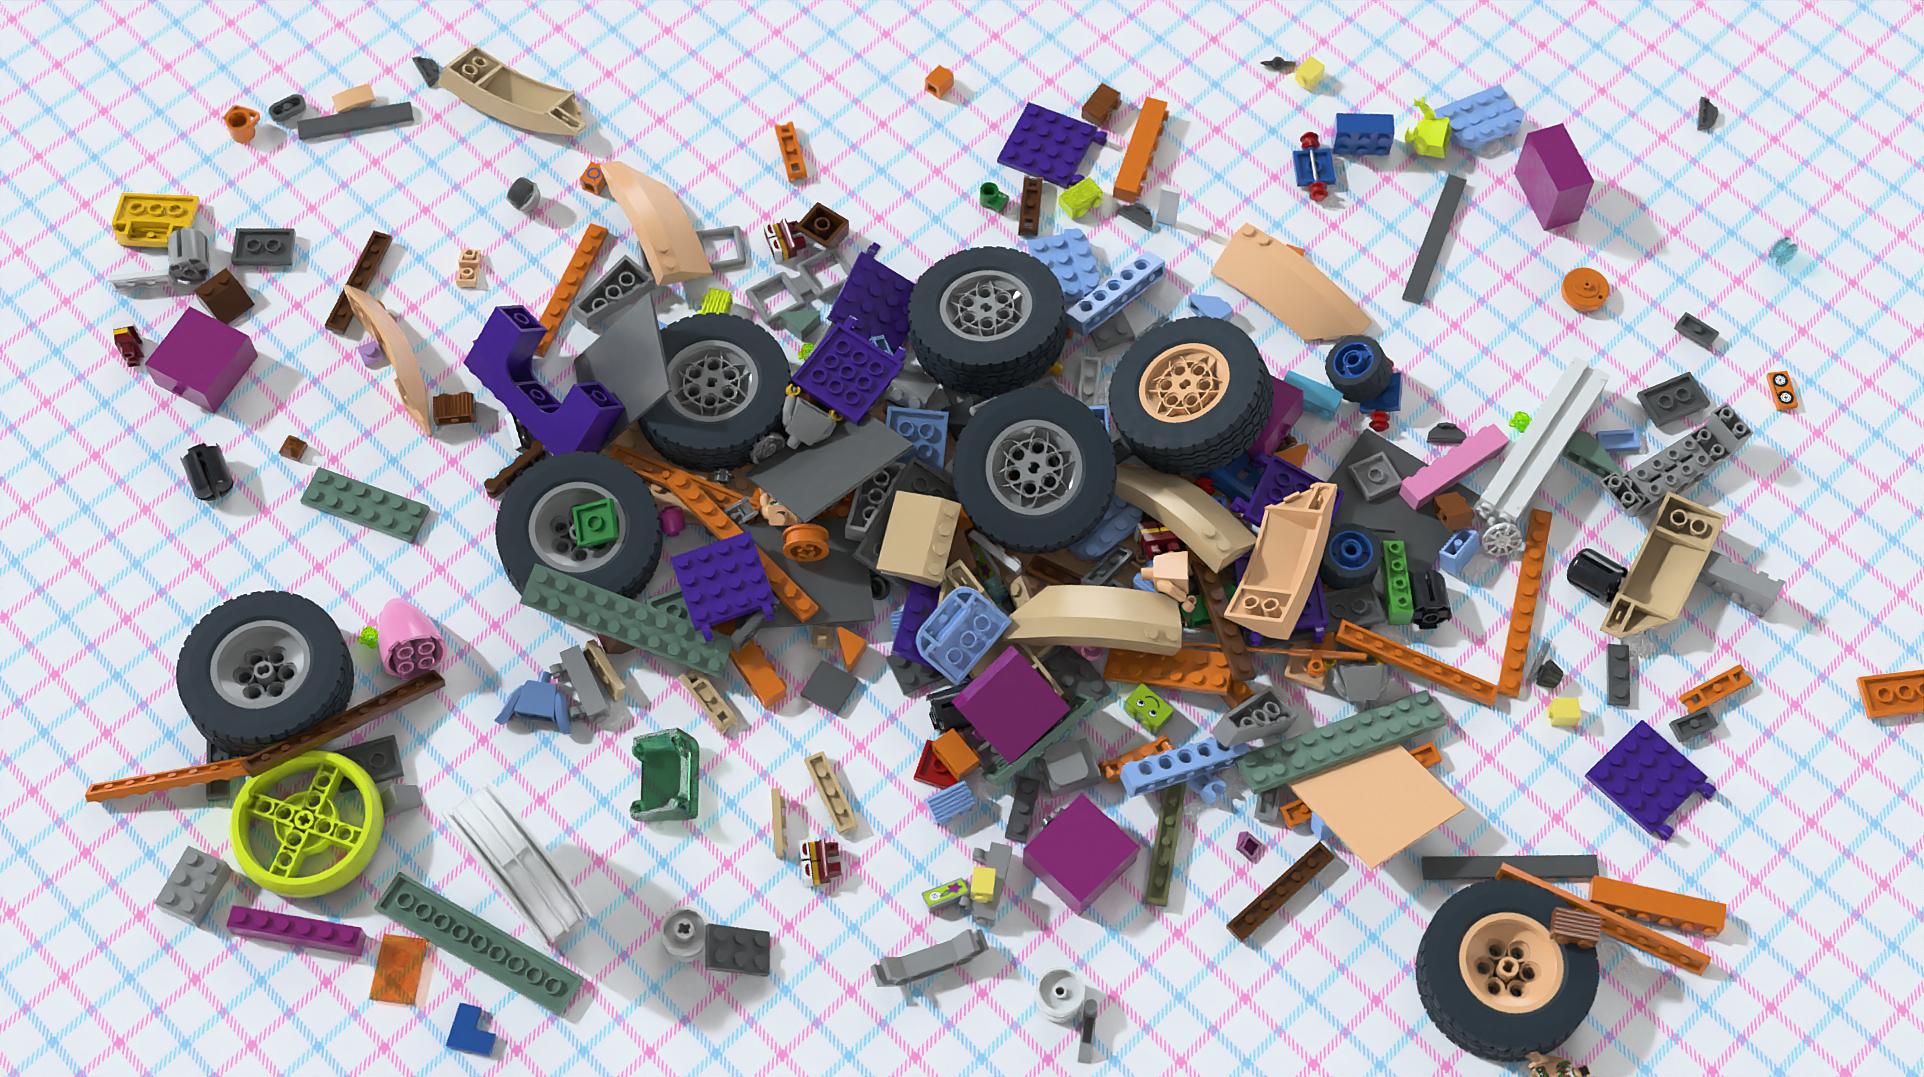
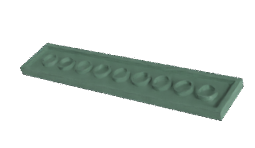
(625, 620)
(1340, 741)
(479, 944)

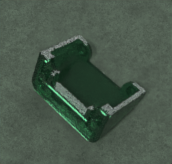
(667, 776)

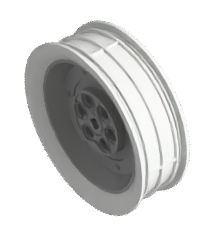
(517, 863)

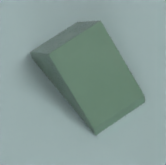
(801, 323)

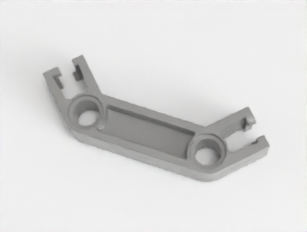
(931, 960)

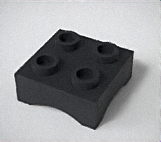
(960, 414)

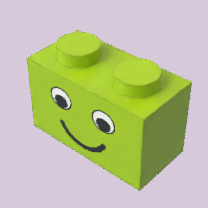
(1148, 709)

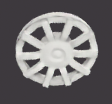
(1502, 539)

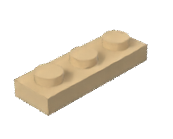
(604, 670)
(779, 822)

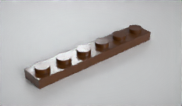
(360, 279)
(1280, 892)

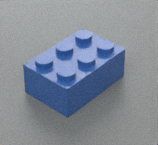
(1362, 134)

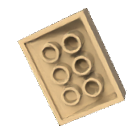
(918, 537)

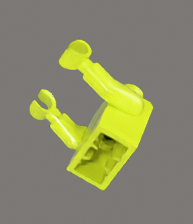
(1431, 134)

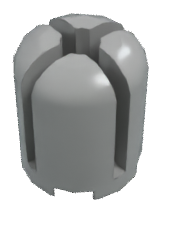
(188, 255)

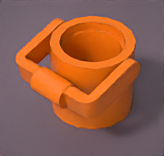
(240, 124)

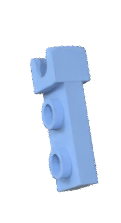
(1205, 786)

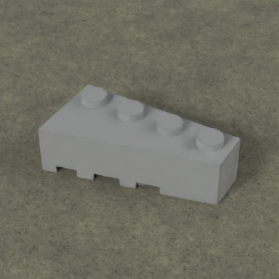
(612, 292)
(870, 499)
(1739, 583)
(1255, 719)

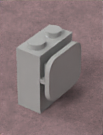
(911, 389)
(1068, 767)

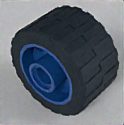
(1358, 368)
(1350, 557)

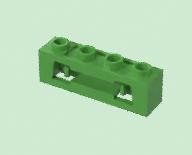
(1396, 583)

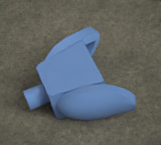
(539, 702)

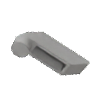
(1087, 1031)

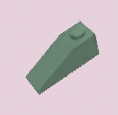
(1590, 455)

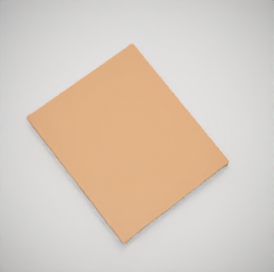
(1378, 802)

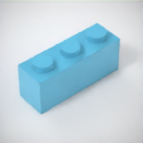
(1316, 396)

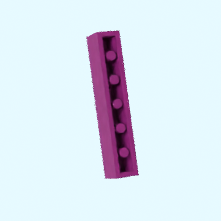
(296, 930)

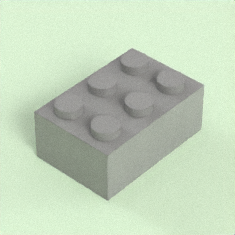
(193, 886)

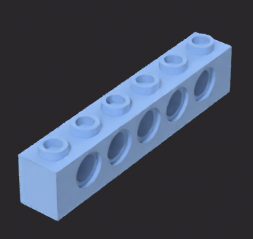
(1115, 293)
(1177, 771)

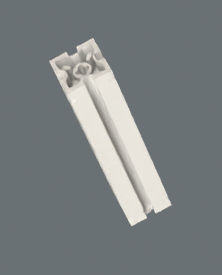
(1541, 445)

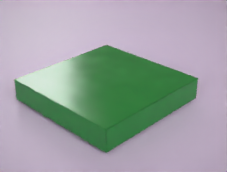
(595, 523)

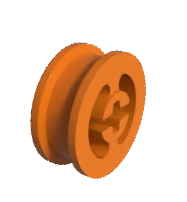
(805, 542)

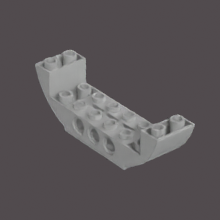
(1679, 464)

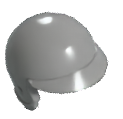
(523, 195)

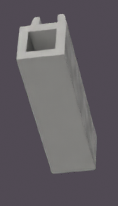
(584, 684)
(998, 858)

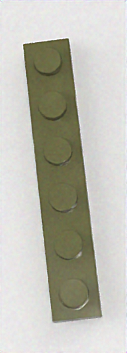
(1165, 845)

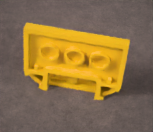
(152, 218)

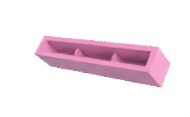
(1454, 466)

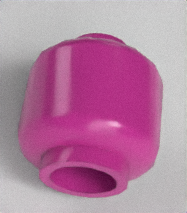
(672, 520)

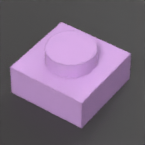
(370, 353)

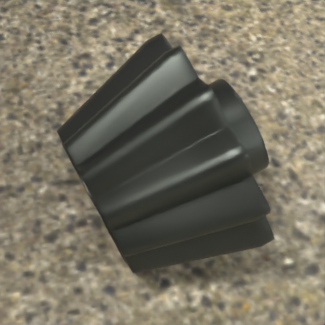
(1549, 674)

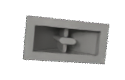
(400, 798)

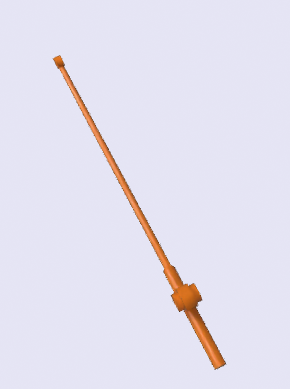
(1315, 667)

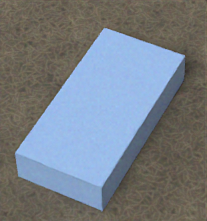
(1619, 440)

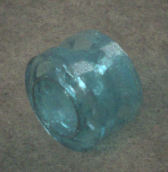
(1783, 251)
(995, 589)

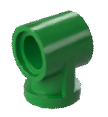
(997, 199)

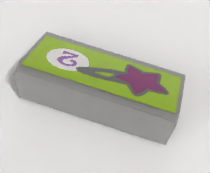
(985, 564)
(945, 894)

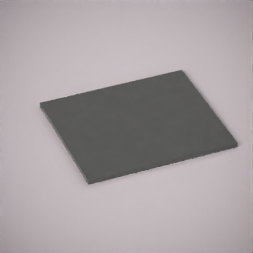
(629, 364)
(820, 474)
(1419, 529)
(834, 583)

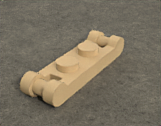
(708, 700)

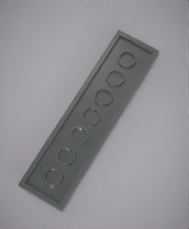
(1353, 605)

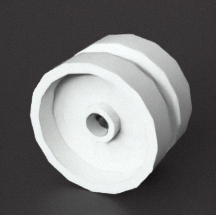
(673, 929)
(1062, 981)

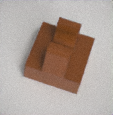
(293, 448)

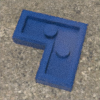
(464, 1034)

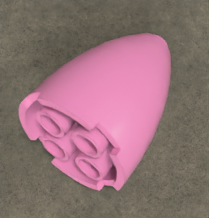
(406, 632)

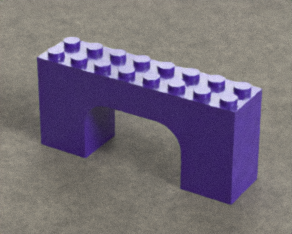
(504, 366)

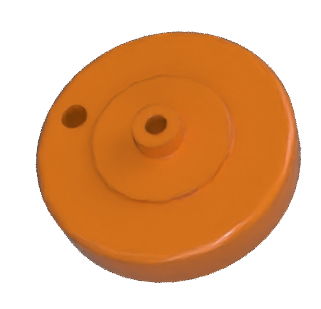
(1585, 289)

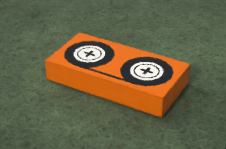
(1782, 390)

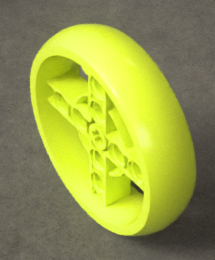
(361, 843)

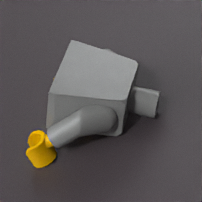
(806, 421)
(1358, 681)

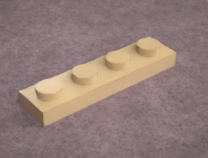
(1020, 594)
(831, 793)

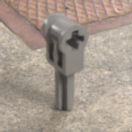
(738, 512)

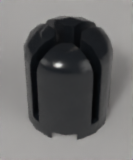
(194, 463)
(1595, 574)
(1429, 599)
(944, 713)

